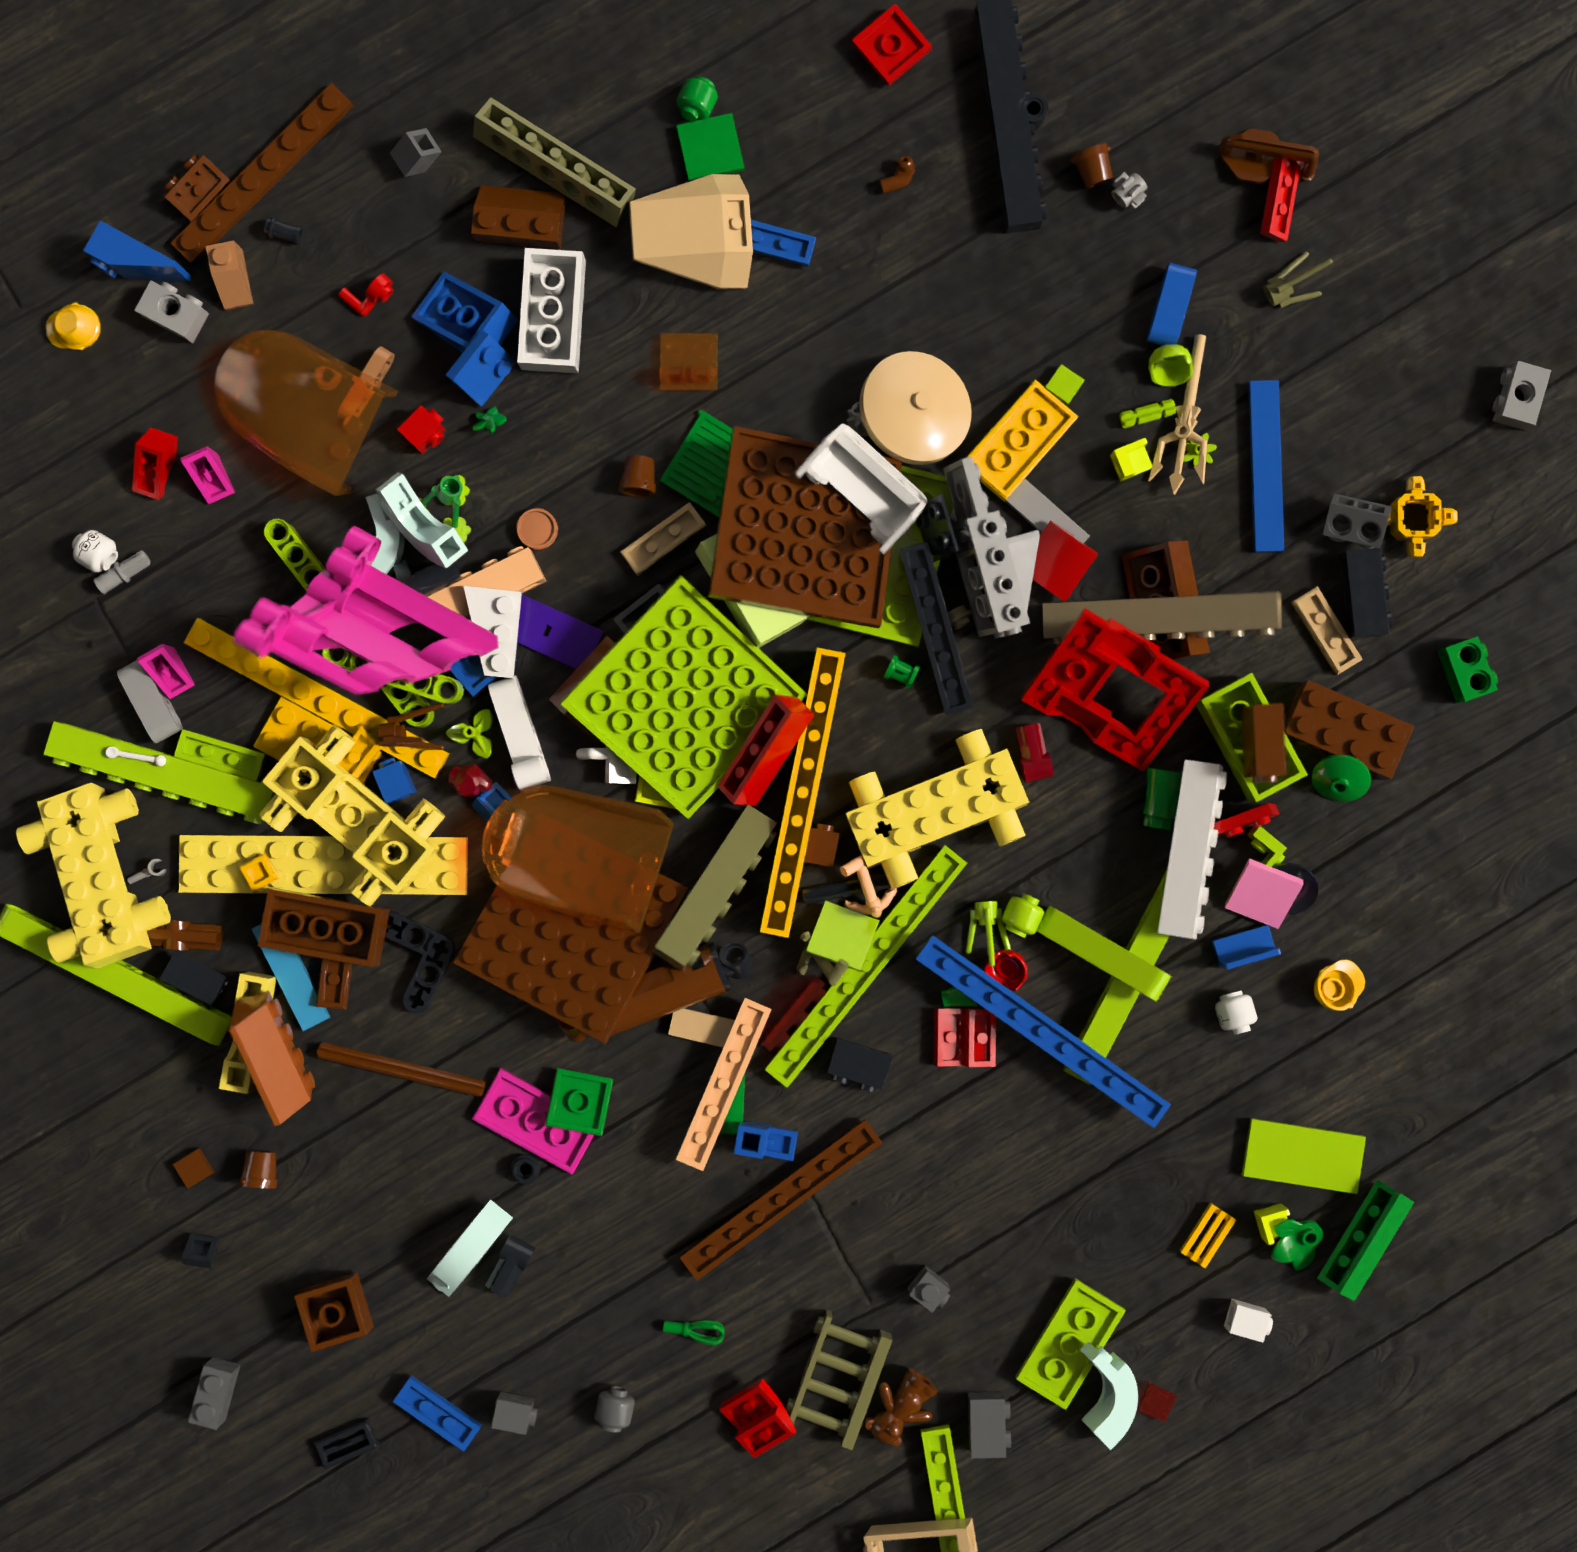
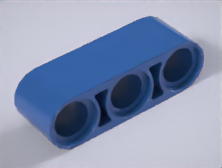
(1171, 304)

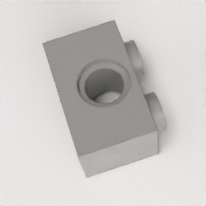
(155, 306)
(1533, 383)

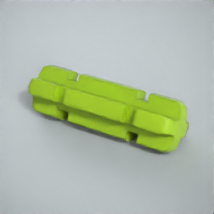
(1147, 413)

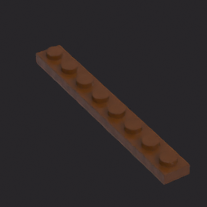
(262, 173)
(780, 1199)

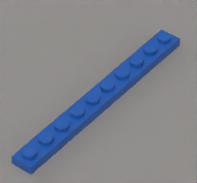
(1043, 1031)

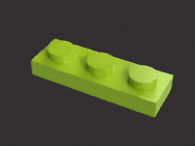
(220, 755)

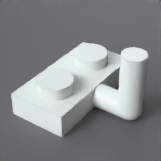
(616, 769)

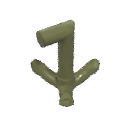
(832, 974)

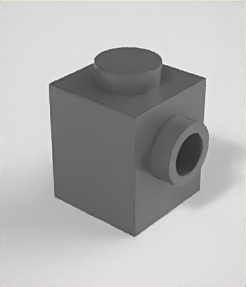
(415, 152)
(929, 1289)
(514, 1413)

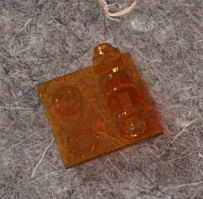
(689, 362)

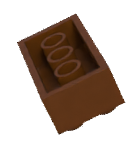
(1346, 727)
(323, 927)

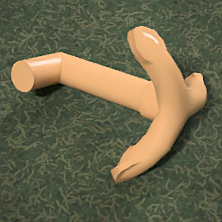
(873, 904)

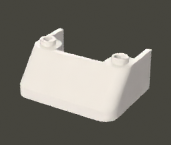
(866, 482)

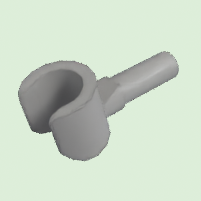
(146, 872)

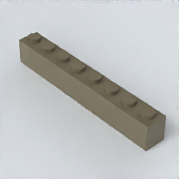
(1174, 615)

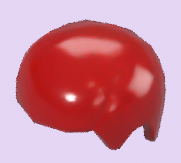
(1008, 970)

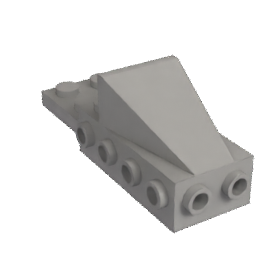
(1003, 563)

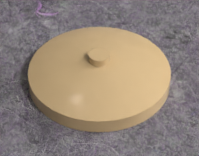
(915, 408)

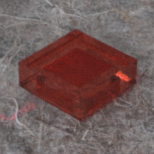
(1157, 1401)

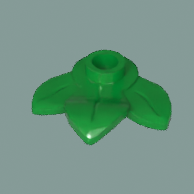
(1293, 1243)

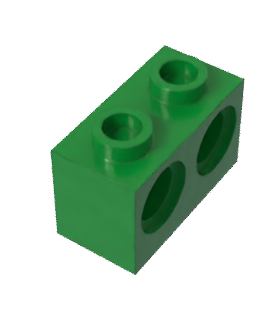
(1460, 673)

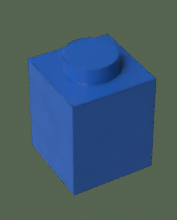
(394, 781)

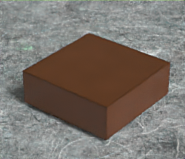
(193, 1168)

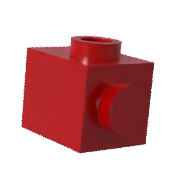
(423, 429)

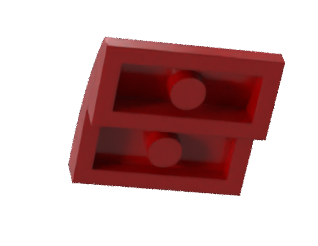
(1061, 561)
(964, 1037)
(758, 1417)

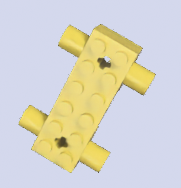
(937, 808)
(351, 814)
(82, 841)

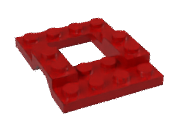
(1083, 665)

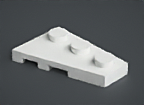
(500, 614)

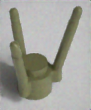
(1279, 290)

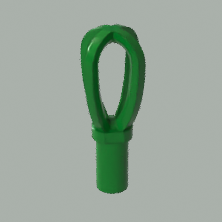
(685, 1330)

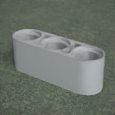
(149, 702)

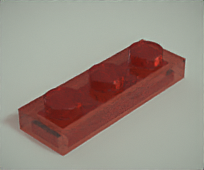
(795, 1014)

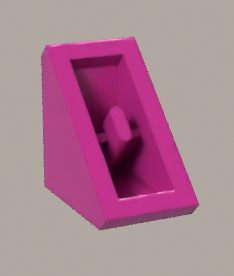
(208, 474)
(166, 670)

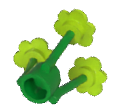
(451, 492)

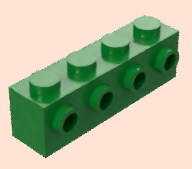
(1365, 1240)

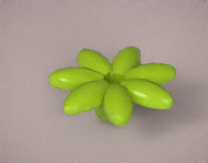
(1194, 453)

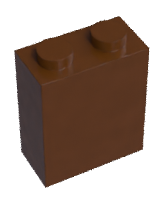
(1263, 742)

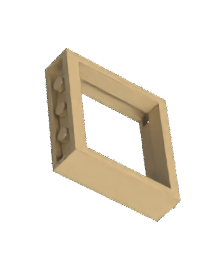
(961, 1528)

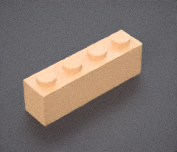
(513, 573)

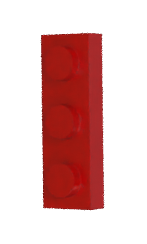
(1280, 199)

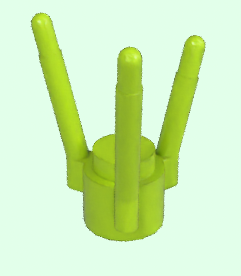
(987, 914)

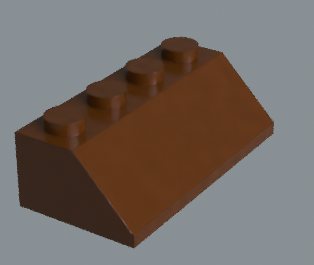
(1164, 573)

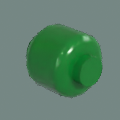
(697, 98)

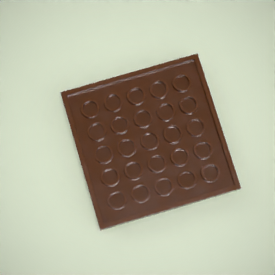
(792, 539)
(566, 962)

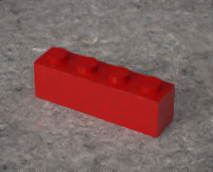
(765, 750)

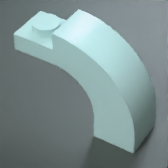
(428, 535)
(391, 538)
(469, 1248)
(1118, 1399)

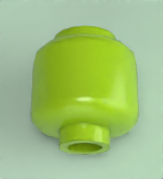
(1023, 915)

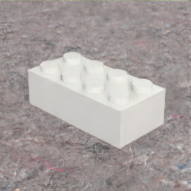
(551, 310)

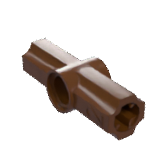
(184, 935)

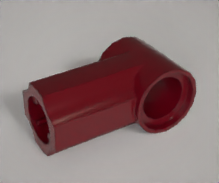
(1034, 759)

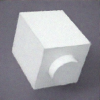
(1248, 1320)

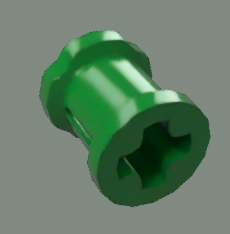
(895, 665)

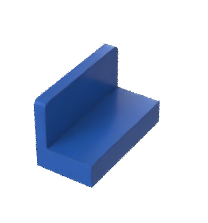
(1244, 947)

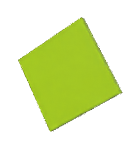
(842, 935)

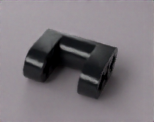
(428, 579)

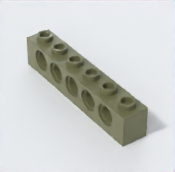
(553, 162)

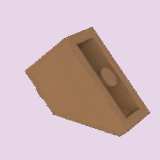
(230, 274)

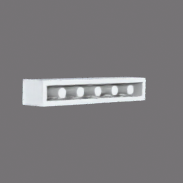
(1191, 848)

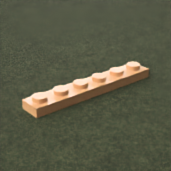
(723, 1084)

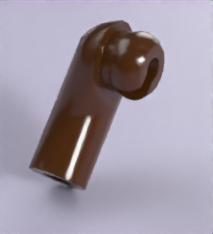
(902, 176)

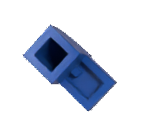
(763, 1140)

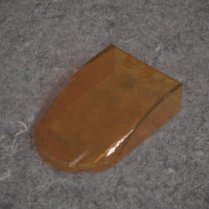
(298, 404)
(577, 853)

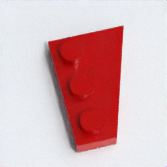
(1257, 816)

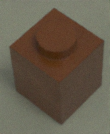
(822, 845)

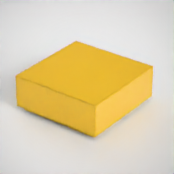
(259, 872)

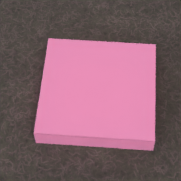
(1264, 893)

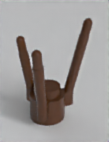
(395, 734)

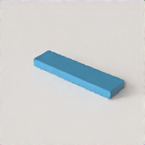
(295, 985)

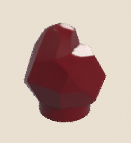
(469, 780)

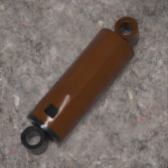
(668, 989)

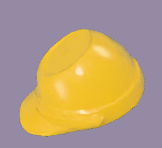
(73, 327)
(1339, 985)

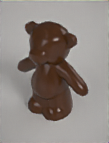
(901, 1408)

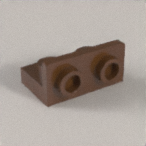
(195, 186)

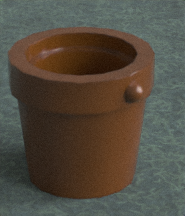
(1093, 165)
(638, 477)
(259, 1170)

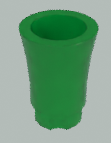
(1161, 797)

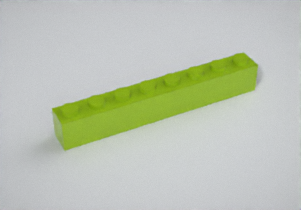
(176, 778)

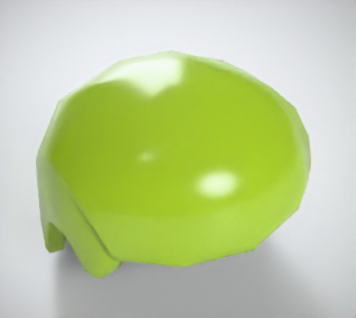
(1170, 365)

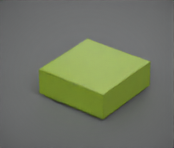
(1064, 384)

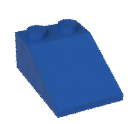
(124, 256)
(461, 311)

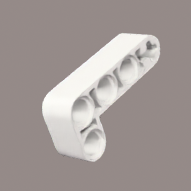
(519, 733)

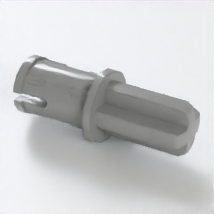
(122, 572)

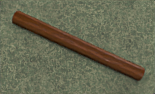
(401, 1069)

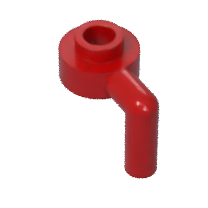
(377, 291)

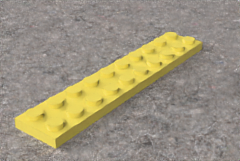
(306, 865)

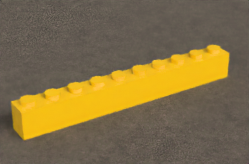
(802, 794)

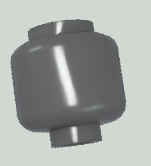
(614, 1409)

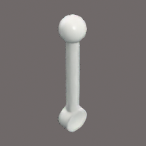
(113, 752)

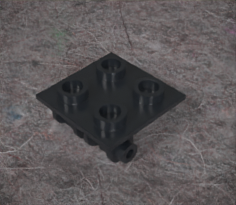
(937, 529)

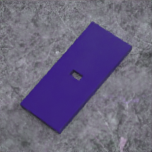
(568, 640)

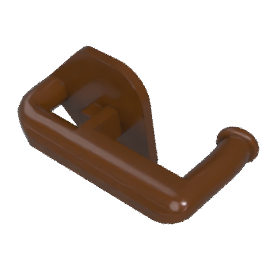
(1253, 153)

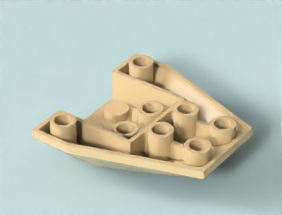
(696, 231)

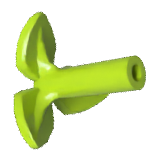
(462, 733)

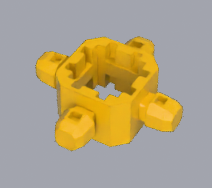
(1436, 518)

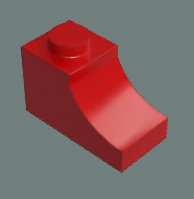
(152, 462)

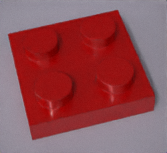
(891, 45)

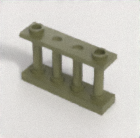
(856, 1401)

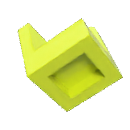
(1131, 459)
(1268, 1218)

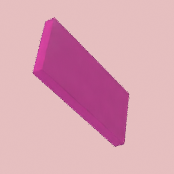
(520, 1114)

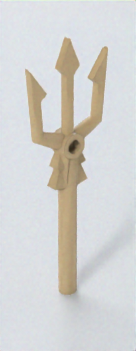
(1185, 424)

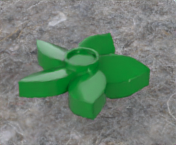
(489, 420)

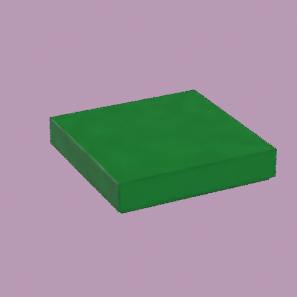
(710, 147)
(579, 1102)

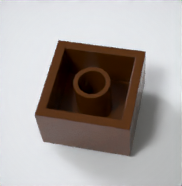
(334, 1311)

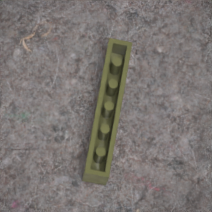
(715, 887)

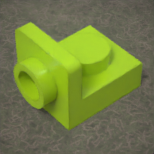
(1266, 842)

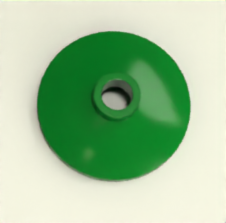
(1341, 778)

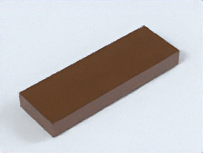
(334, 984)

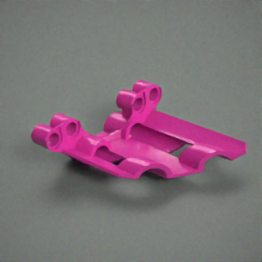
(357, 610)

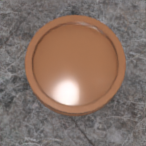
(537, 528)

